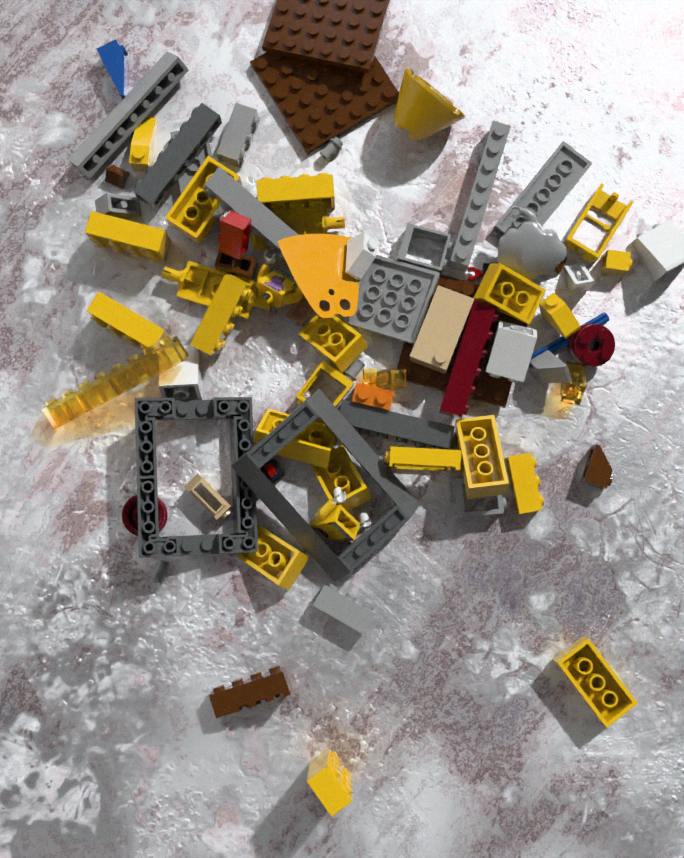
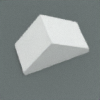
(578, 278)

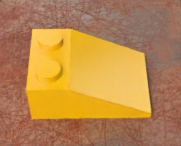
(510, 292)
(333, 340)
(342, 474)
(276, 559)

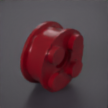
(603, 345)
(130, 515)

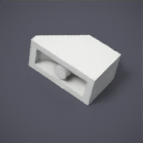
(360, 255)

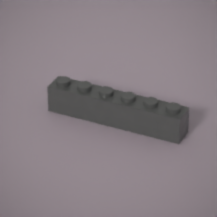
(177, 156)
(397, 425)

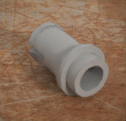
(331, 148)
(354, 369)
(159, 572)

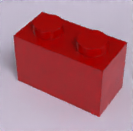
(234, 234)

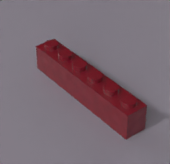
(468, 359)

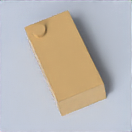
(441, 329)

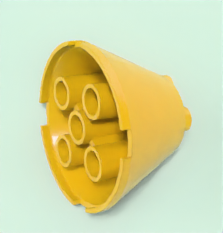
(423, 108)

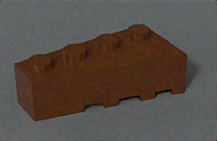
(251, 691)

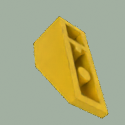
(143, 145)

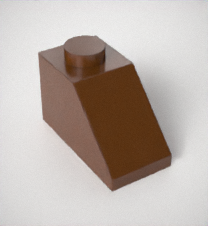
(597, 469)

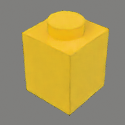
(616, 262)

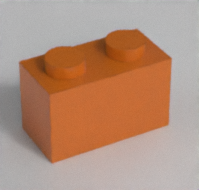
(372, 396)

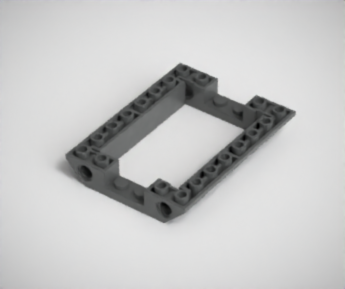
(244, 499)
(390, 519)

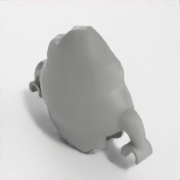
(530, 248)

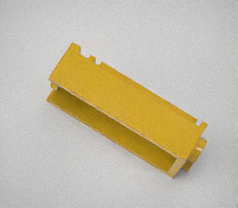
(608, 205)
(423, 459)

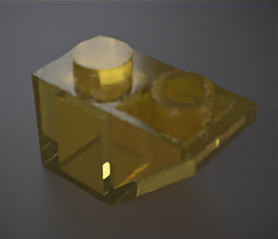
(385, 378)

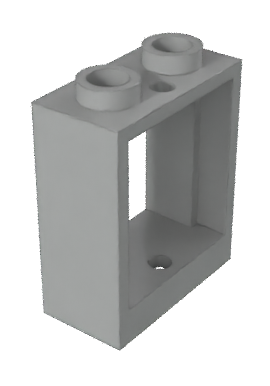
(430, 234)
(459, 502)

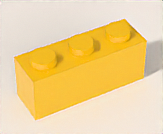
(524, 483)

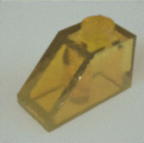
(573, 391)

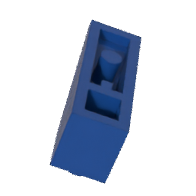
(116, 65)

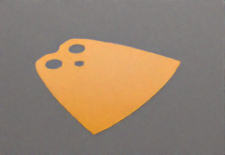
(320, 265)

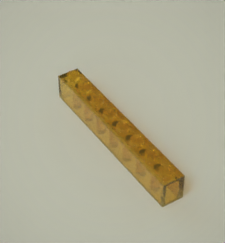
(115, 382)

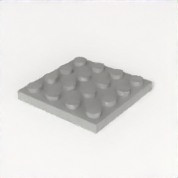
(394, 299)

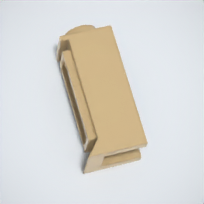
(224, 511)

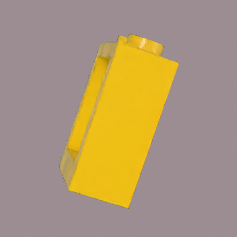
(332, 373)

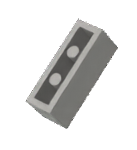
(238, 135)
(344, 608)

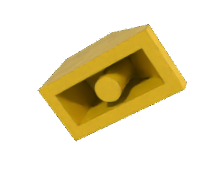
(559, 315)

